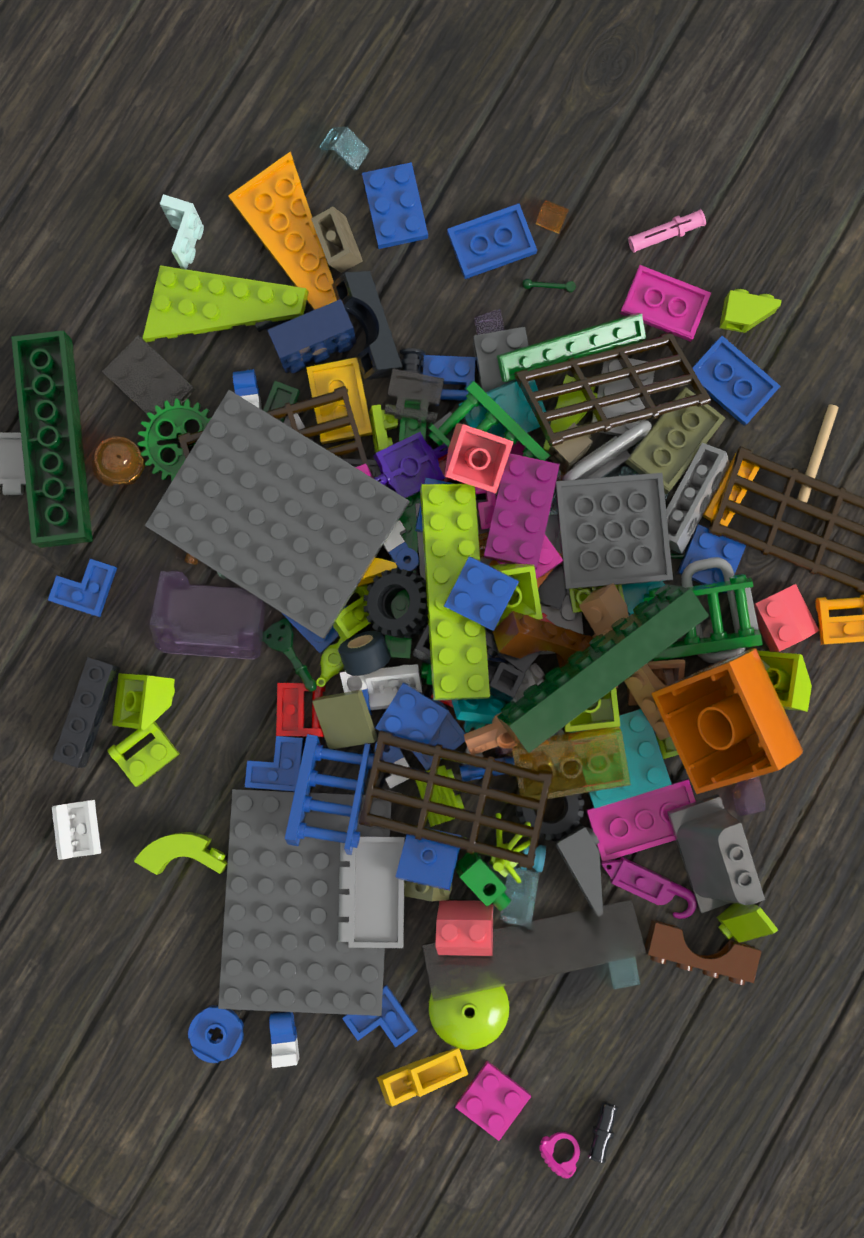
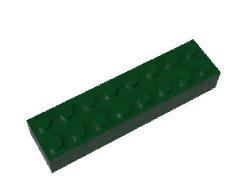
(51, 439)
(601, 666)

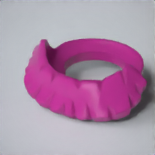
(567, 1168)

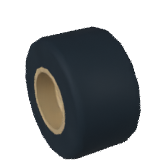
(364, 653)

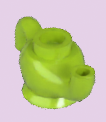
(330, 663)

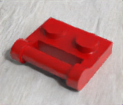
(291, 710)

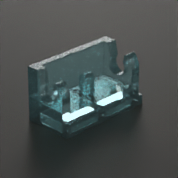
(522, 897)

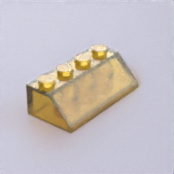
(579, 761)

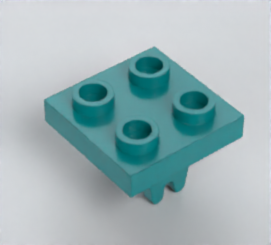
(477, 711)

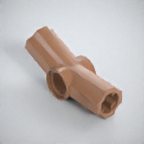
(488, 737)

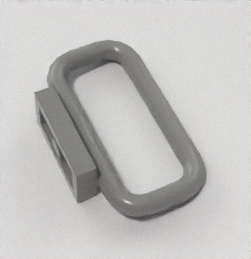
(609, 455)
(722, 564)

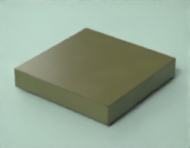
(345, 719)

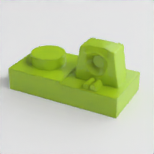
(380, 424)

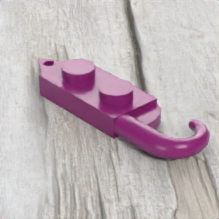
(648, 884)

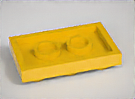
(325, 379)

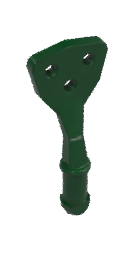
(286, 647)

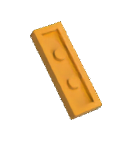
(747, 471)

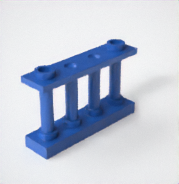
(304, 803)

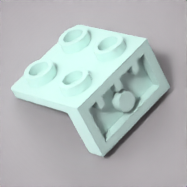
(186, 220)

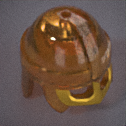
(116, 470)

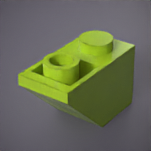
(746, 310)

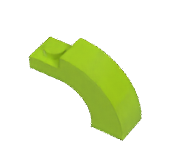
(184, 844)

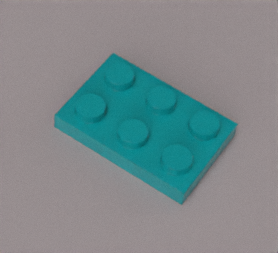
(513, 402)

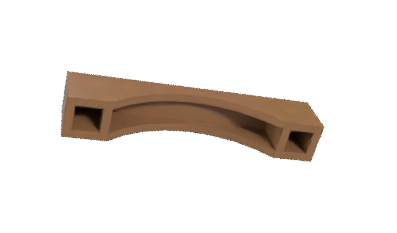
(602, 610)

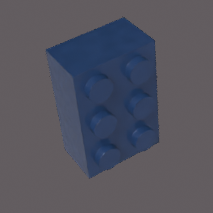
(313, 336)

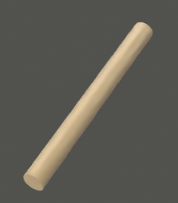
(818, 450)

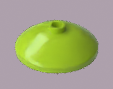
(472, 1031)

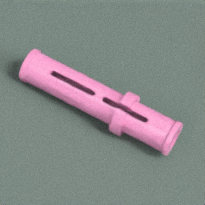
(676, 227)

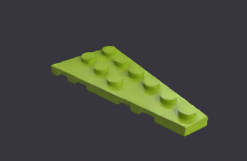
(210, 302)

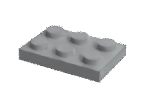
(618, 386)

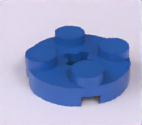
(200, 1037)

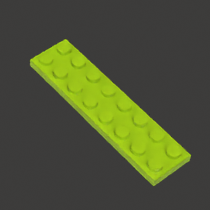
(456, 642)

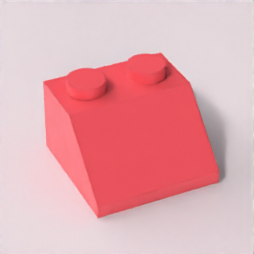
(477, 457)
(784, 619)
(464, 928)

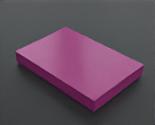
(666, 303)

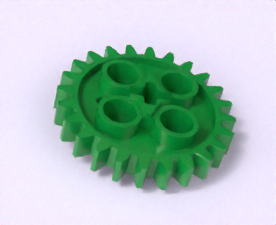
(179, 417)

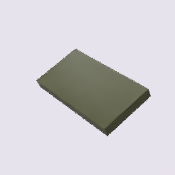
(675, 441)

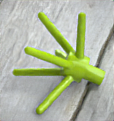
(499, 864)

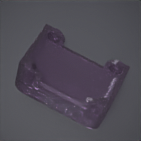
(206, 619)

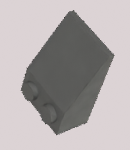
(486, 349)
(583, 861)

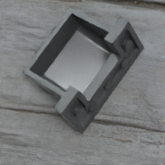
(715, 854)

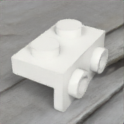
(387, 681)
(76, 829)

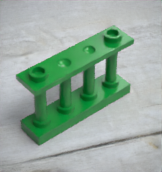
(475, 397)
(719, 638)

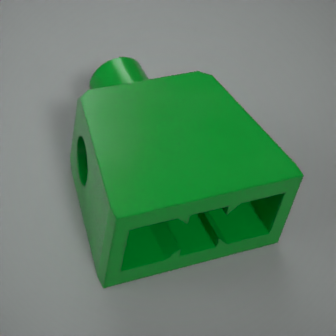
(476, 875)

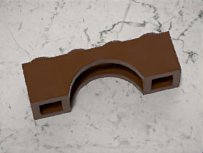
(523, 635)
(733, 960)

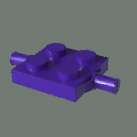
(408, 464)

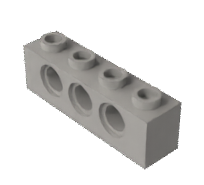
(695, 494)

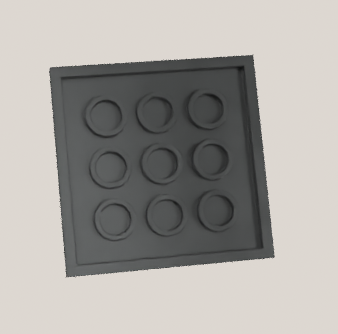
(613, 530)

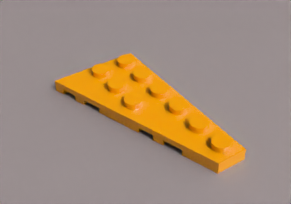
(282, 221)

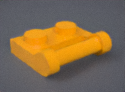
(840, 629)

